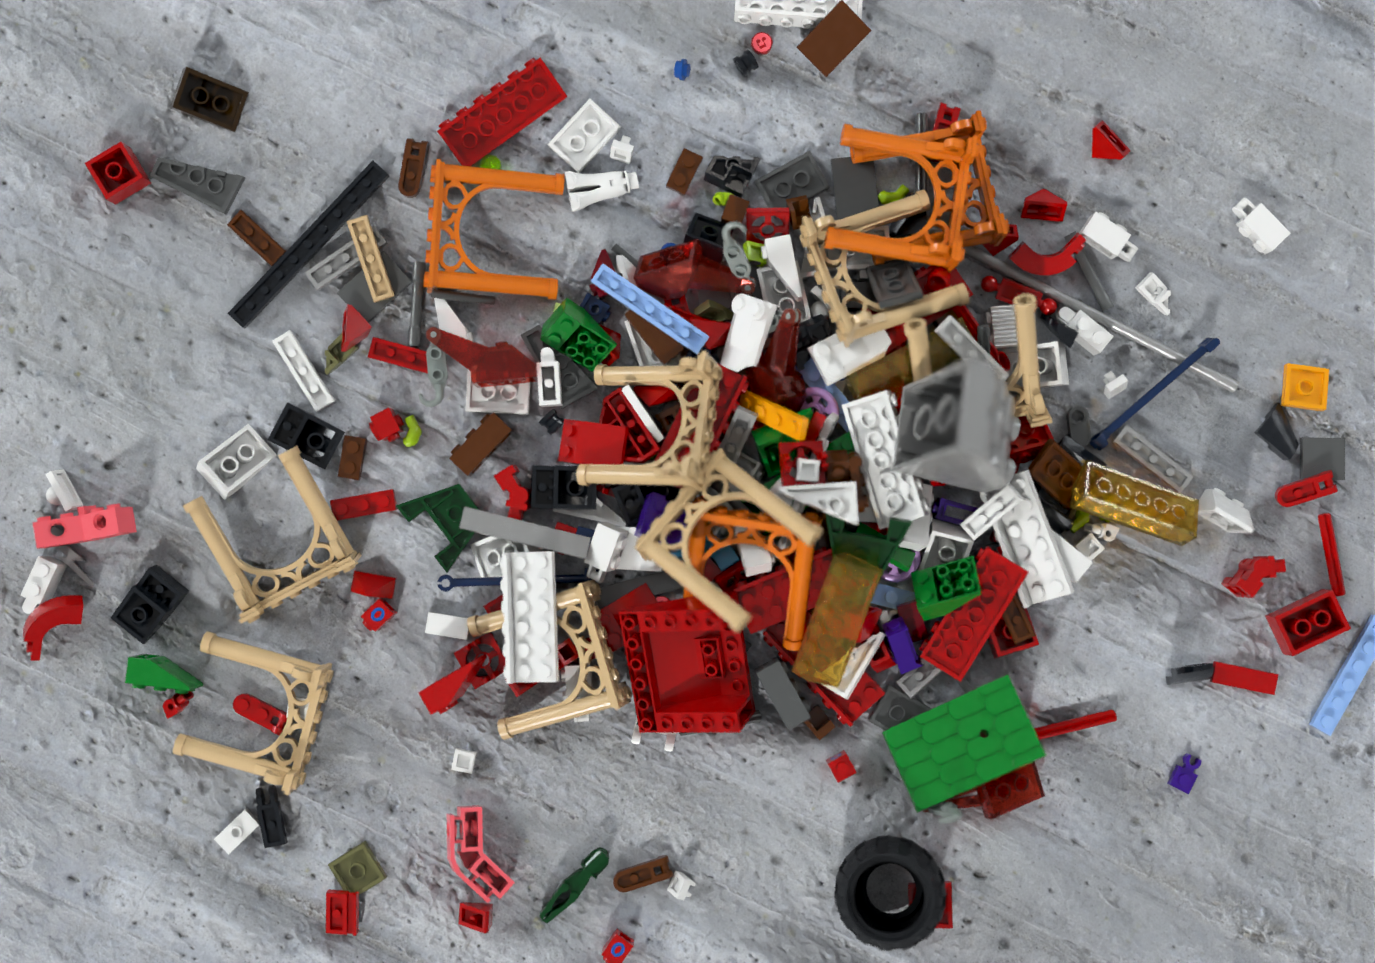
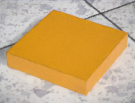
(1305, 387)

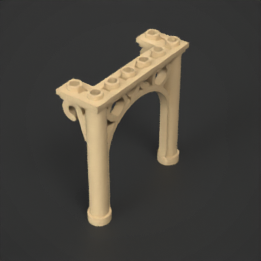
(863, 324)
(1029, 396)
(668, 468)
(723, 470)
(232, 566)
(306, 672)
(616, 693)

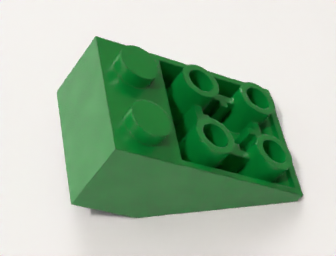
(577, 335)
(767, 442)
(945, 587)
(160, 673)

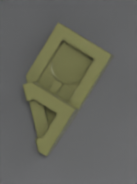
(713, 311)
(335, 356)

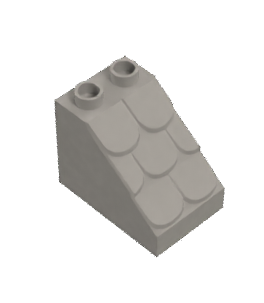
(958, 428)

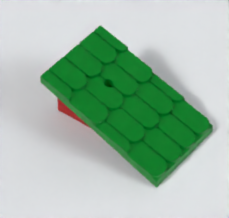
(963, 743)

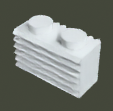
(1002, 326)

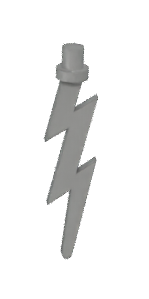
(71, 555)

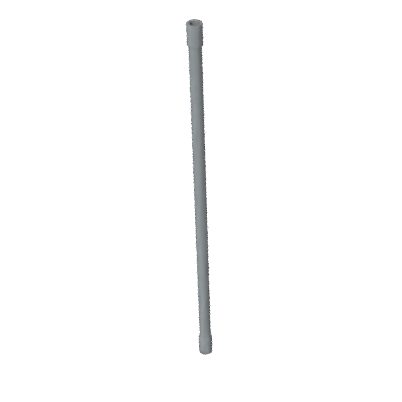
(1218, 378)

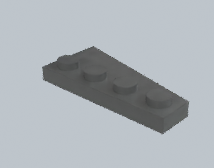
(205, 185)
(573, 380)

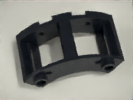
(1057, 520)

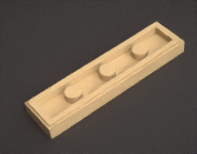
(370, 258)

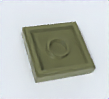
(357, 869)

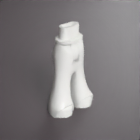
(610, 186)

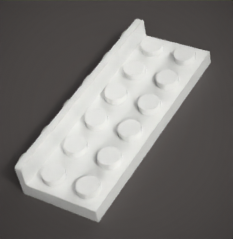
(789, 12)
(874, 434)
(1031, 544)
(529, 617)

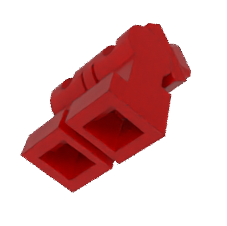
(518, 495)
(1251, 572)

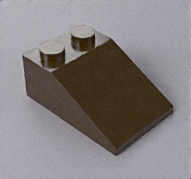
(208, 99)

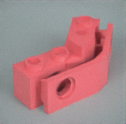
(88, 526)
(471, 853)

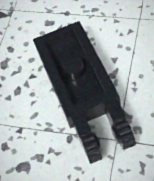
(270, 818)

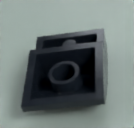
(311, 434)
(558, 489)
(632, 497)
(149, 604)

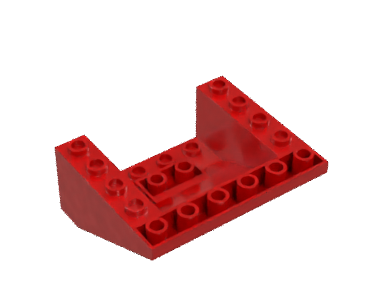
(687, 668)

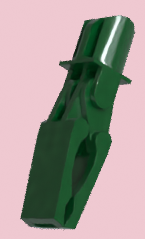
(577, 881)

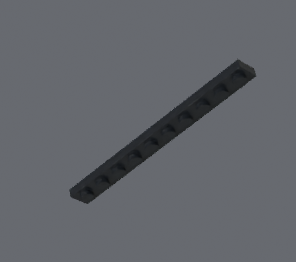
(308, 244)

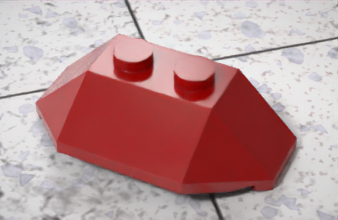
(620, 412)

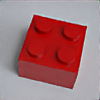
(118, 173)

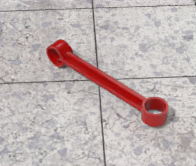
(962, 311)

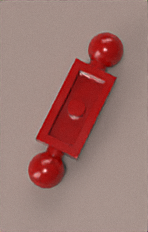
(1008, 290)

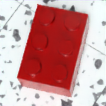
(1307, 622)

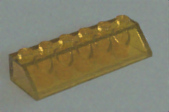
(895, 369)
(1135, 503)
(836, 620)

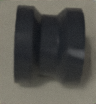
(745, 63)
(552, 421)

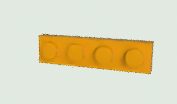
(775, 415)

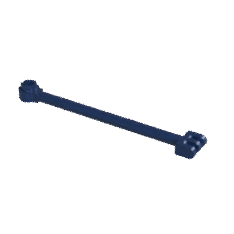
(1100, 439)
(494, 581)

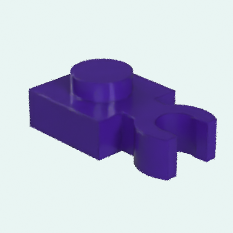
(1183, 777)

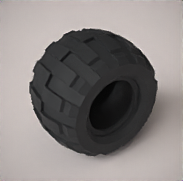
(885, 929)

